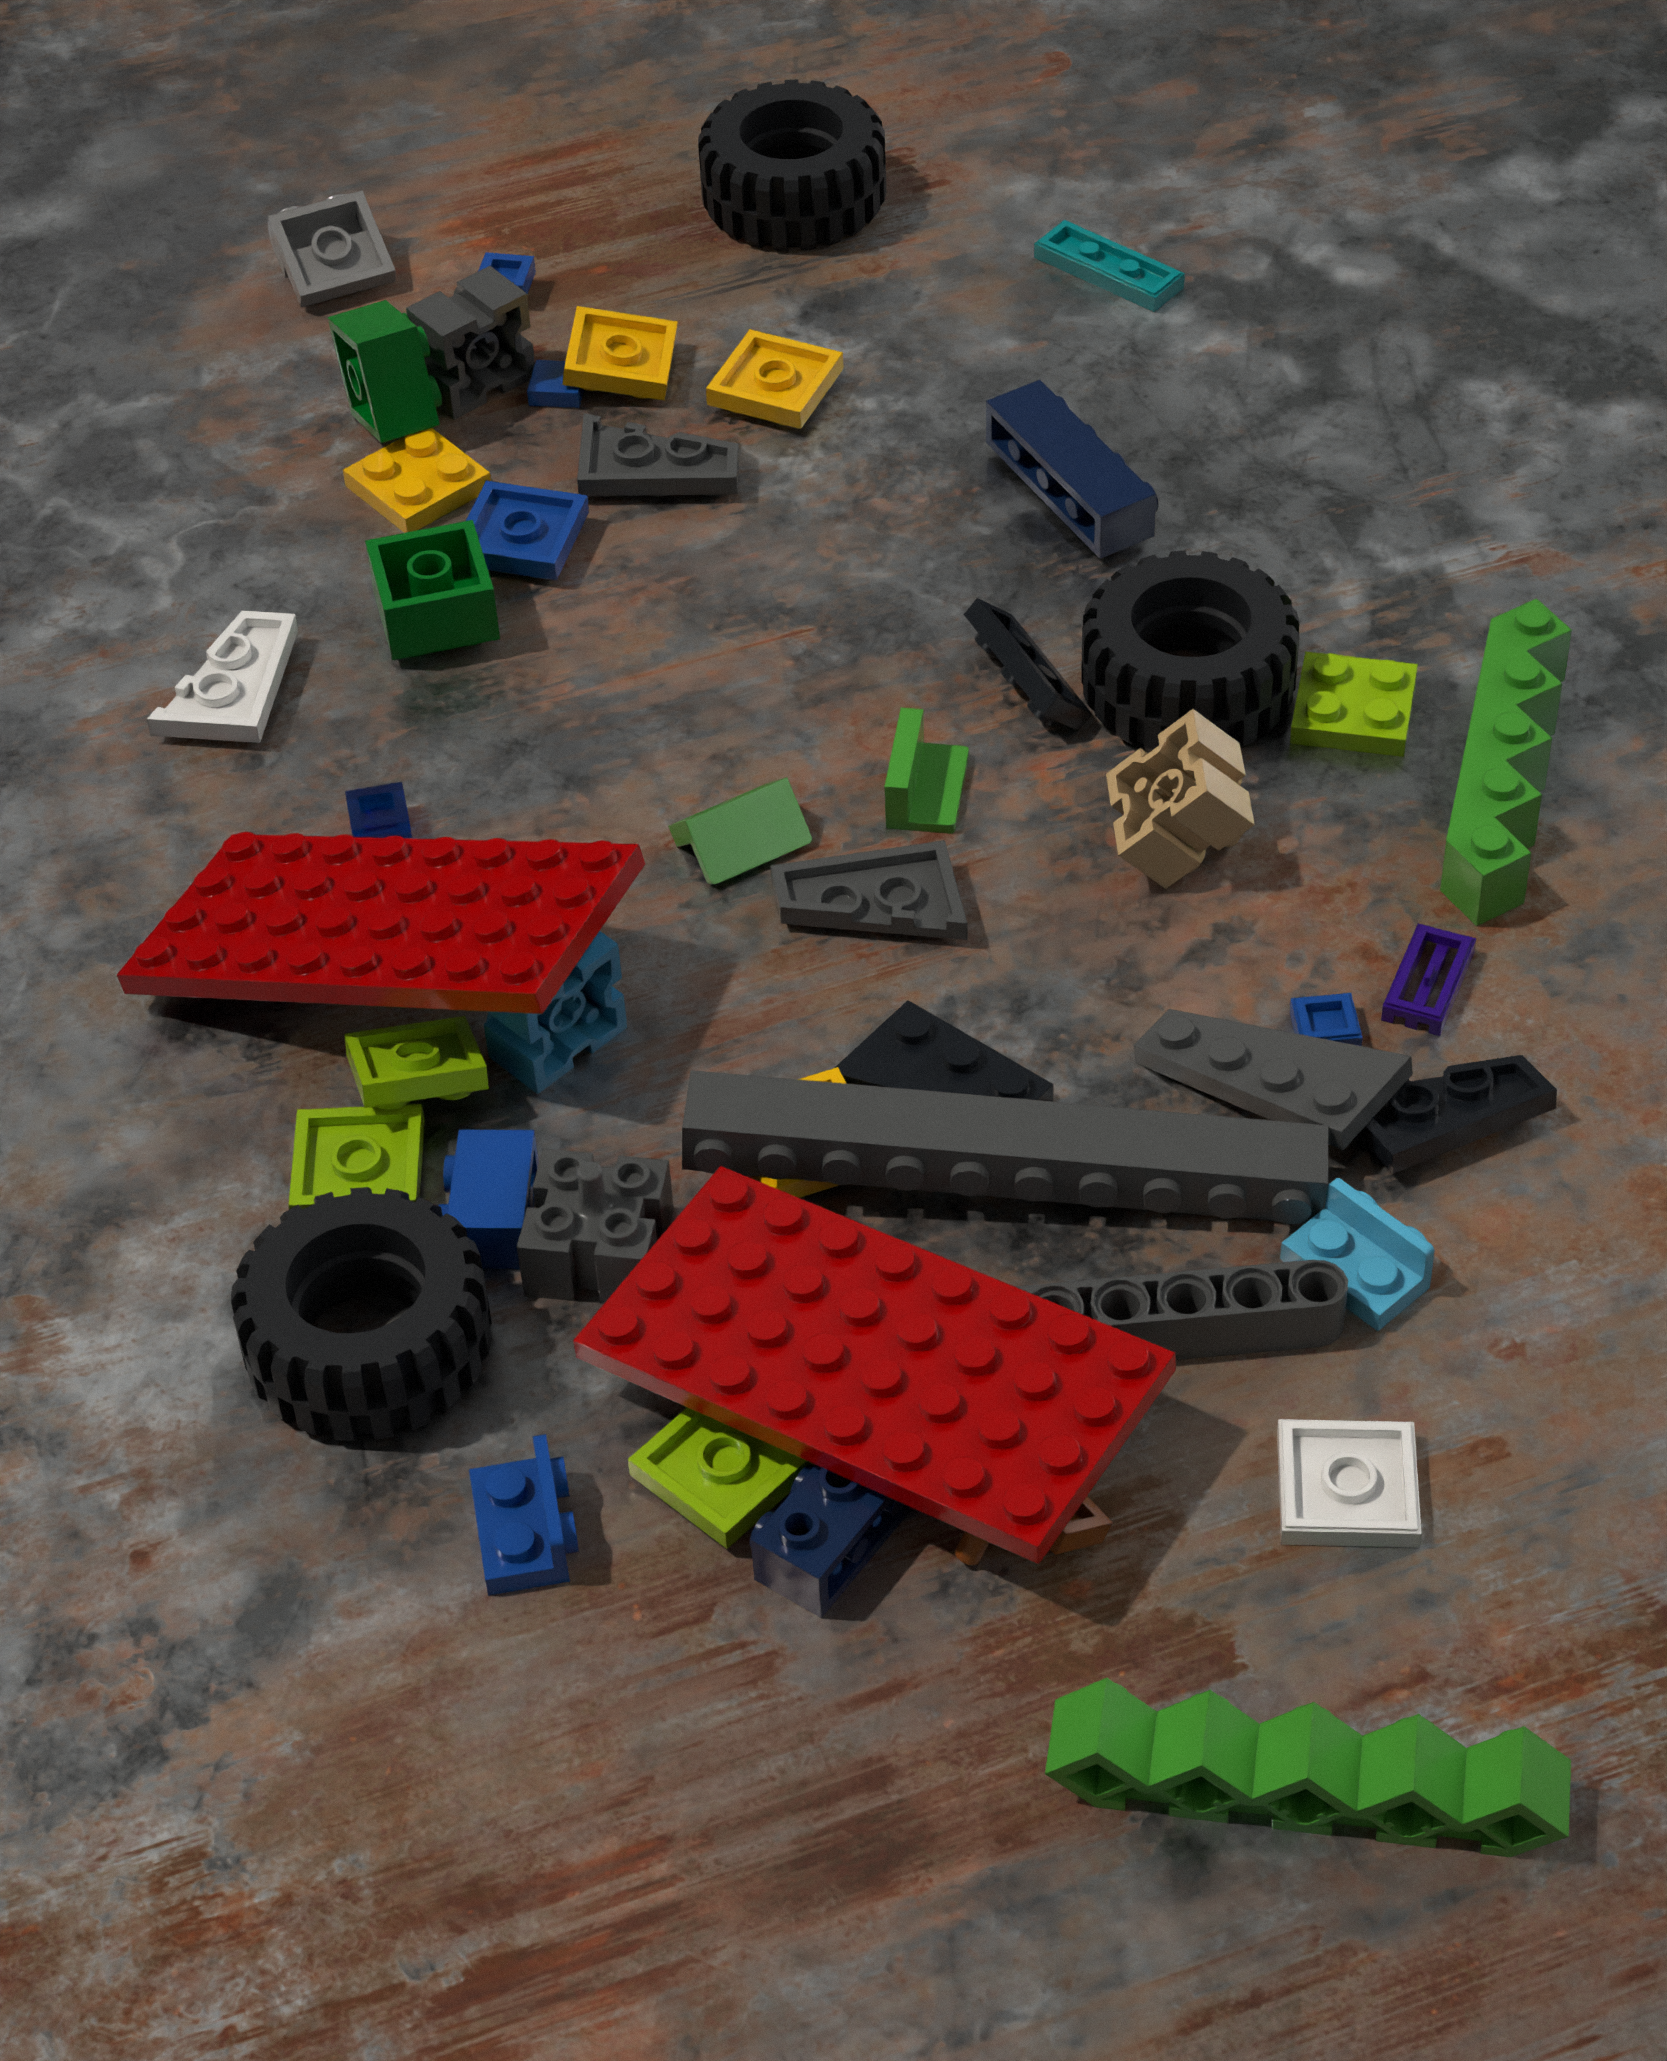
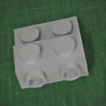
(330, 248)

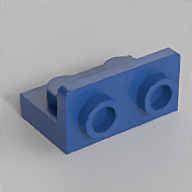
(520, 1521)

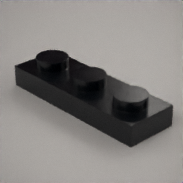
(1026, 666)

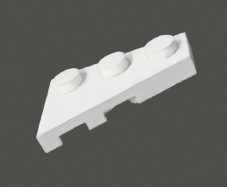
(236, 684)

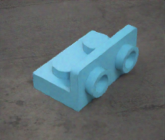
(1380, 1256)

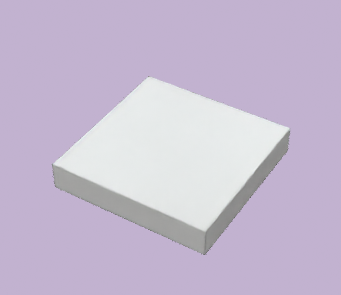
(1348, 1483)

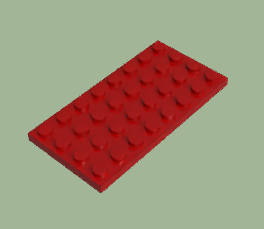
(385, 921)
(879, 1361)

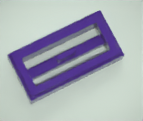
(1418, 1011)

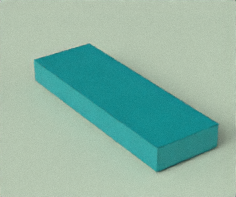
(1109, 265)

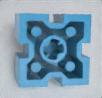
(579, 1017)

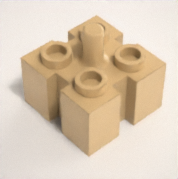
(1180, 799)

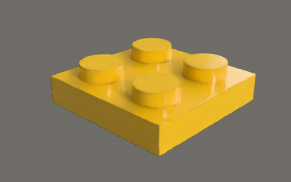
(620, 353)
(774, 378)
(416, 479)

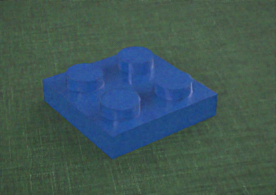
(527, 528)

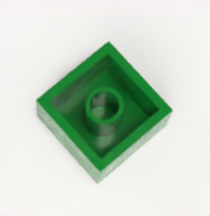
(385, 370)
(432, 590)

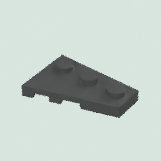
(641, 464)
(874, 891)

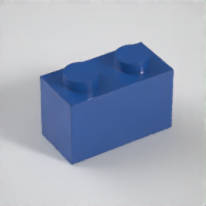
(491, 1189)

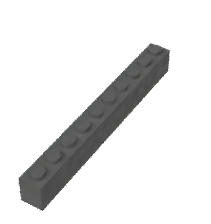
(1005, 1147)

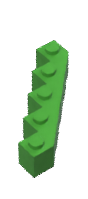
(1505, 762)
(1310, 1770)

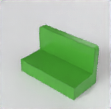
(923, 779)
(744, 831)

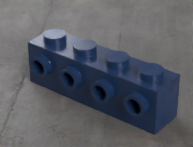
(1071, 468)
(821, 1537)

